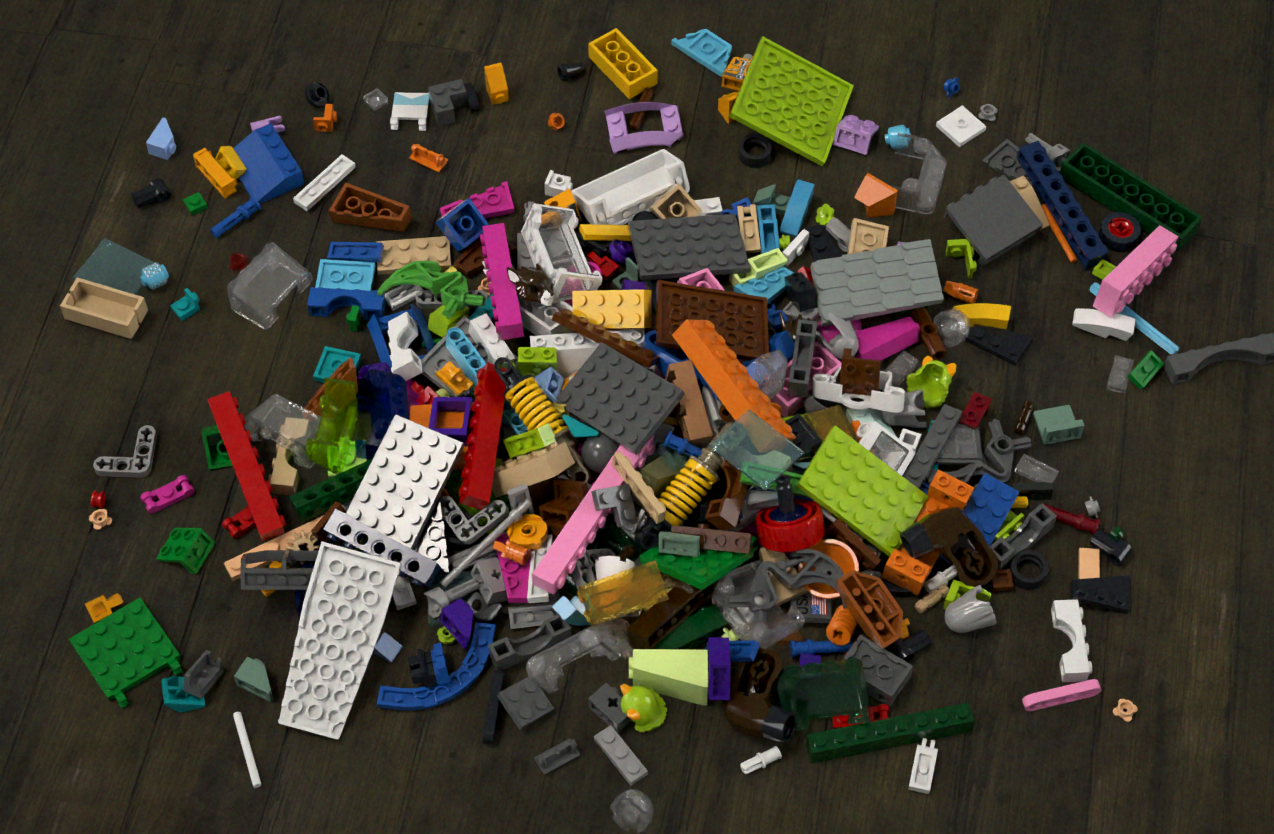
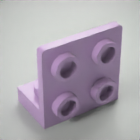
(855, 134)

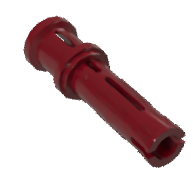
(1079, 521)

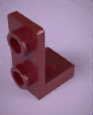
(975, 410)

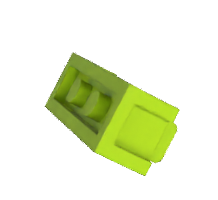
(529, 440)

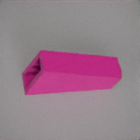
(887, 339)

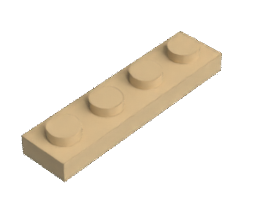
(643, 492)

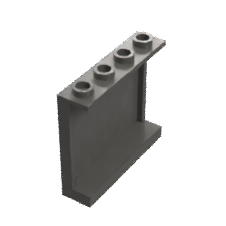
(994, 218)

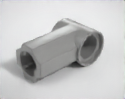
(839, 232)

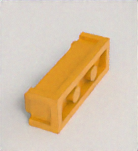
(214, 173)

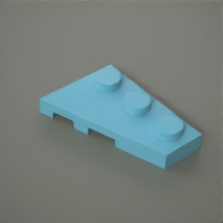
(768, 286)

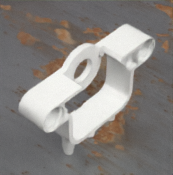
(829, 388)

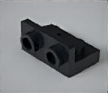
(600, 247)

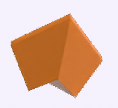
(877, 197)

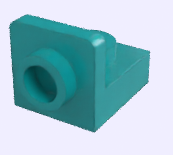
(186, 306)

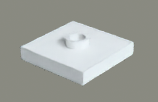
(960, 126)

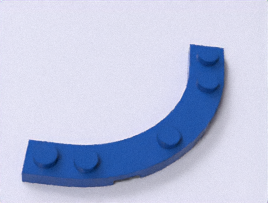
(461, 680)

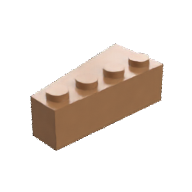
(690, 410)

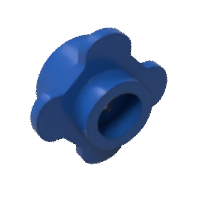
(951, 86)

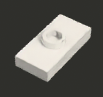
(796, 247)

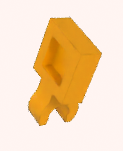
(100, 607)

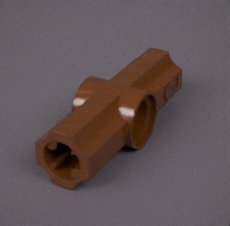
(931, 341)

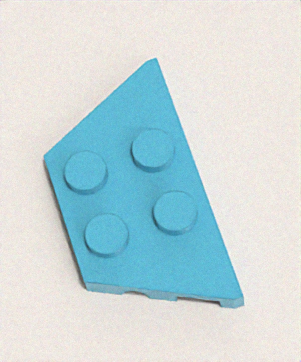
(706, 49)

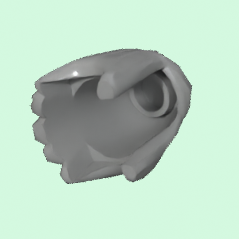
(846, 339)
(912, 407)
(969, 613)

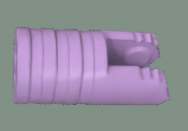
(274, 120)

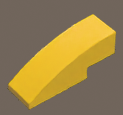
(986, 314)

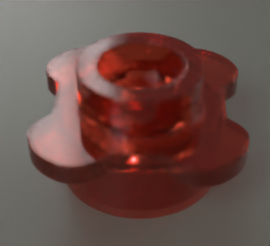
(237, 257)

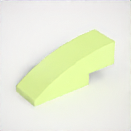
(760, 266)

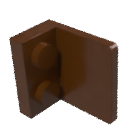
(859, 374)

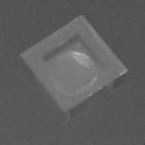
(375, 99)

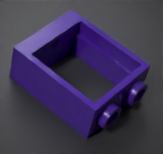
(452, 404)
(719, 668)

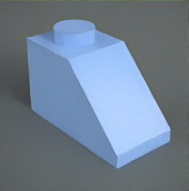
(161, 141)
(551, 383)

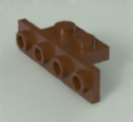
(717, 539)

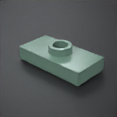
(679, 544)

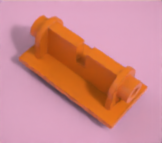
(427, 158)

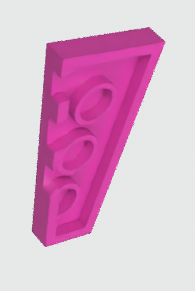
(490, 203)
(514, 576)

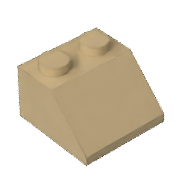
(675, 204)

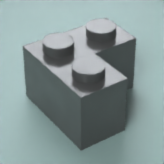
(445, 99)

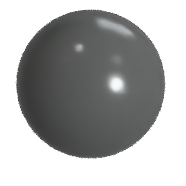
(598, 451)

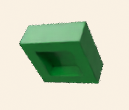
(195, 203)
(353, 318)

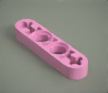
(1061, 695)

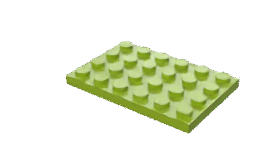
(862, 490)

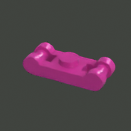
(167, 494)

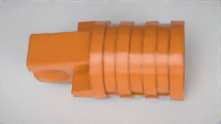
(956, 289)
(513, 551)

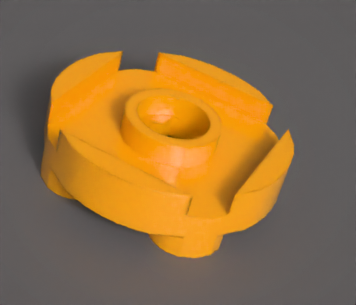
(531, 540)

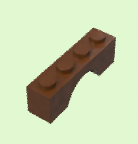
(726, 511)

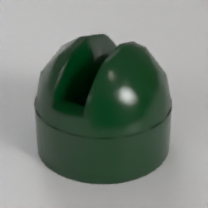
(1116, 532)

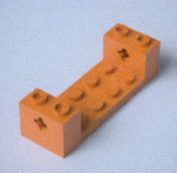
(918, 569)

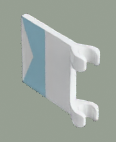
(410, 107)

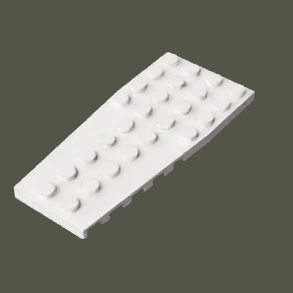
(336, 637)

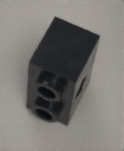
(800, 291)

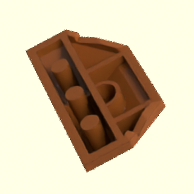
(346, 372)
(872, 607)

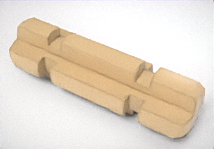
(932, 598)

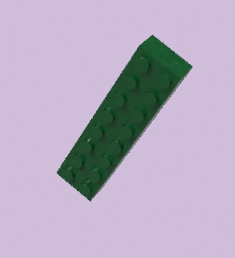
(1128, 193)

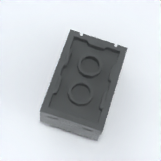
(883, 671)

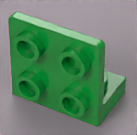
(187, 547)

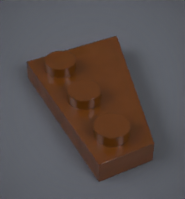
(840, 531)

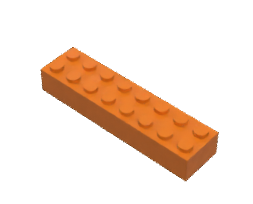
(726, 374)

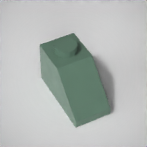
(254, 678)

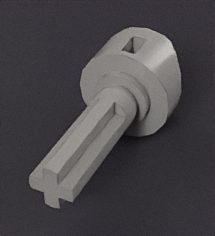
(1057, 154)
(439, 599)

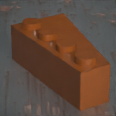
(369, 209)

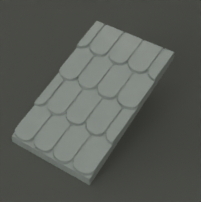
(877, 282)

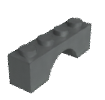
(802, 358)
(1033, 528)
(510, 652)

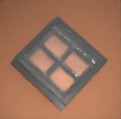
(962, 447)

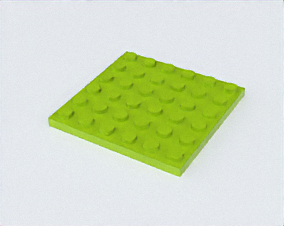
(791, 101)

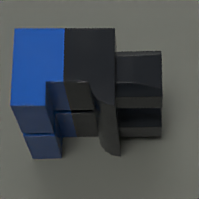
(429, 667)

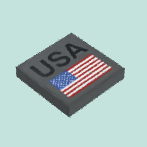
(813, 608)

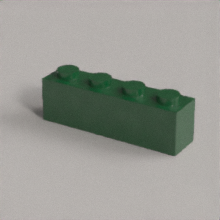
(695, 630)

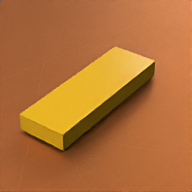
(604, 232)

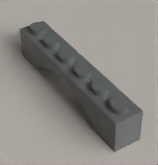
(1185, 365)

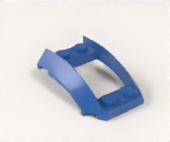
(379, 327)

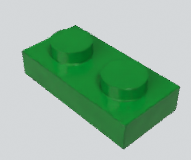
(1145, 369)

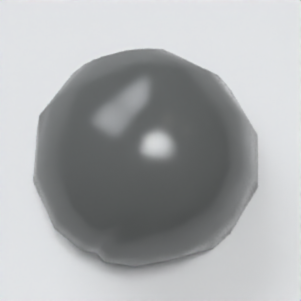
(814, 404)

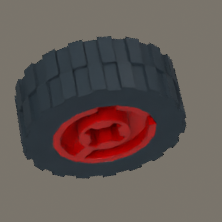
(1111, 235)

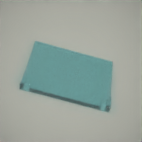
(114, 267)
(756, 449)

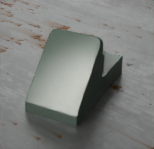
(768, 197)

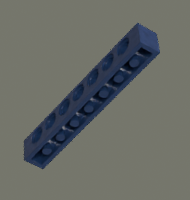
(1062, 204)

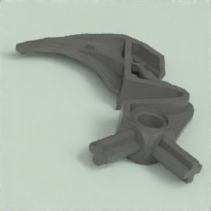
(999, 458)
(763, 586)

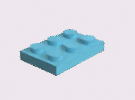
(345, 274)

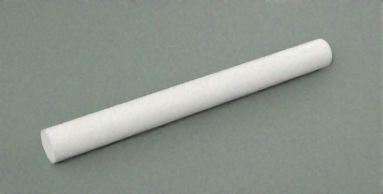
(247, 750)

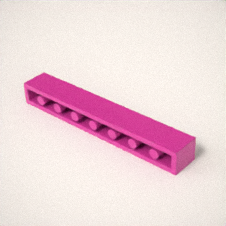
(504, 291)

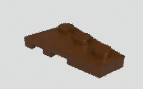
(472, 259)

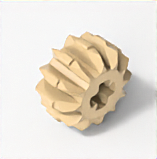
(299, 540)

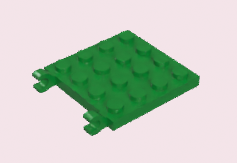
(699, 570)
(125, 650)

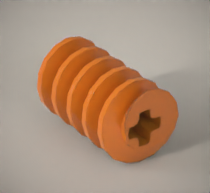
(841, 626)

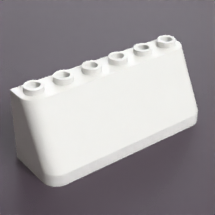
(630, 189)
(575, 348)

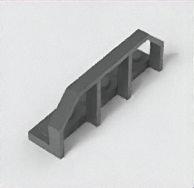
(276, 578)

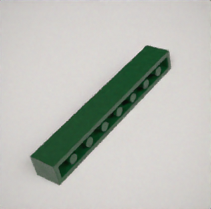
(889, 733)

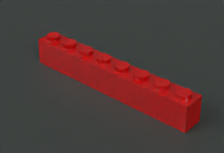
(483, 438)
(246, 466)

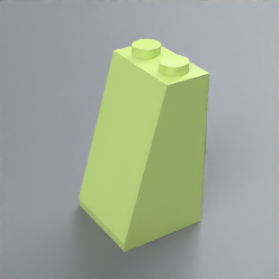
(672, 672)

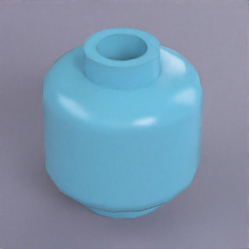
(891, 137)

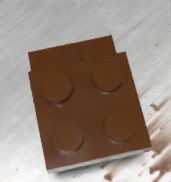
(567, 499)

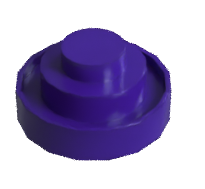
(620, 251)

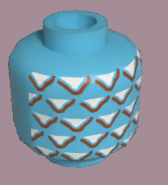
(154, 275)

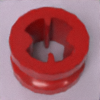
(98, 499)

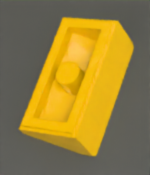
(230, 162)

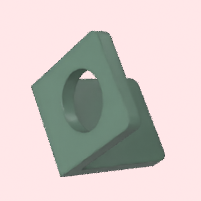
(631, 273)

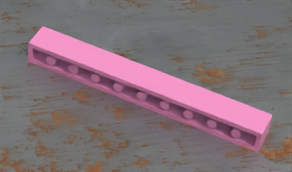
(582, 526)

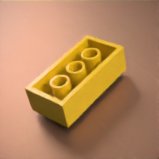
(622, 63)
(614, 308)

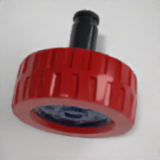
(792, 524)

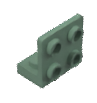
(1058, 424)

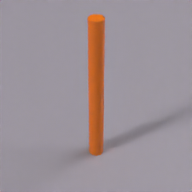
(1058, 233)

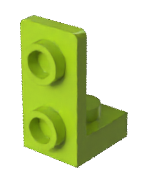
(962, 247)
(959, 588)

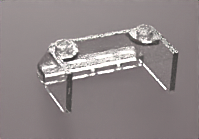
(920, 194)

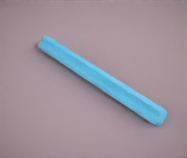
(1144, 326)

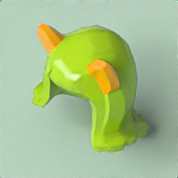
(934, 379)
(643, 707)

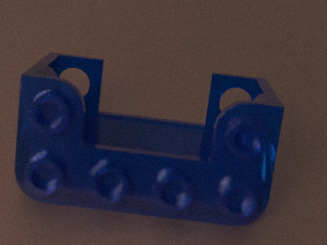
(384, 397)

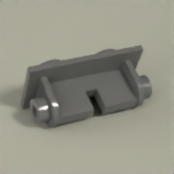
(557, 756)

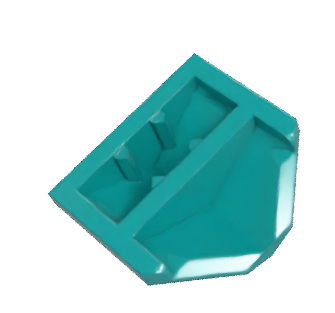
(579, 429)
(177, 698)

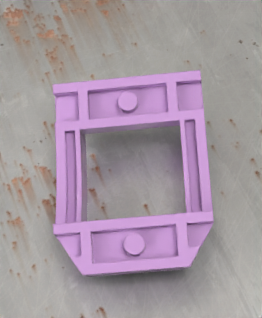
(622, 140)

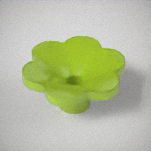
(824, 214)

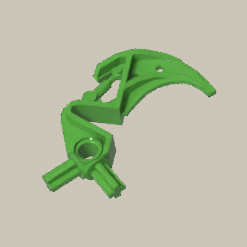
(450, 285)

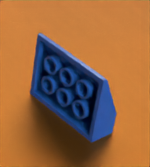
(268, 164)

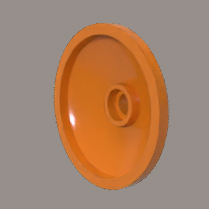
(841, 555)

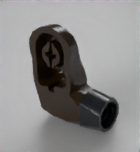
(957, 541)
(753, 699)

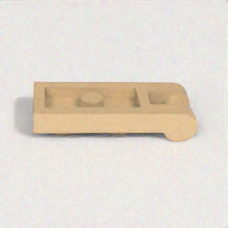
(749, 228)

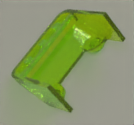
(336, 425)

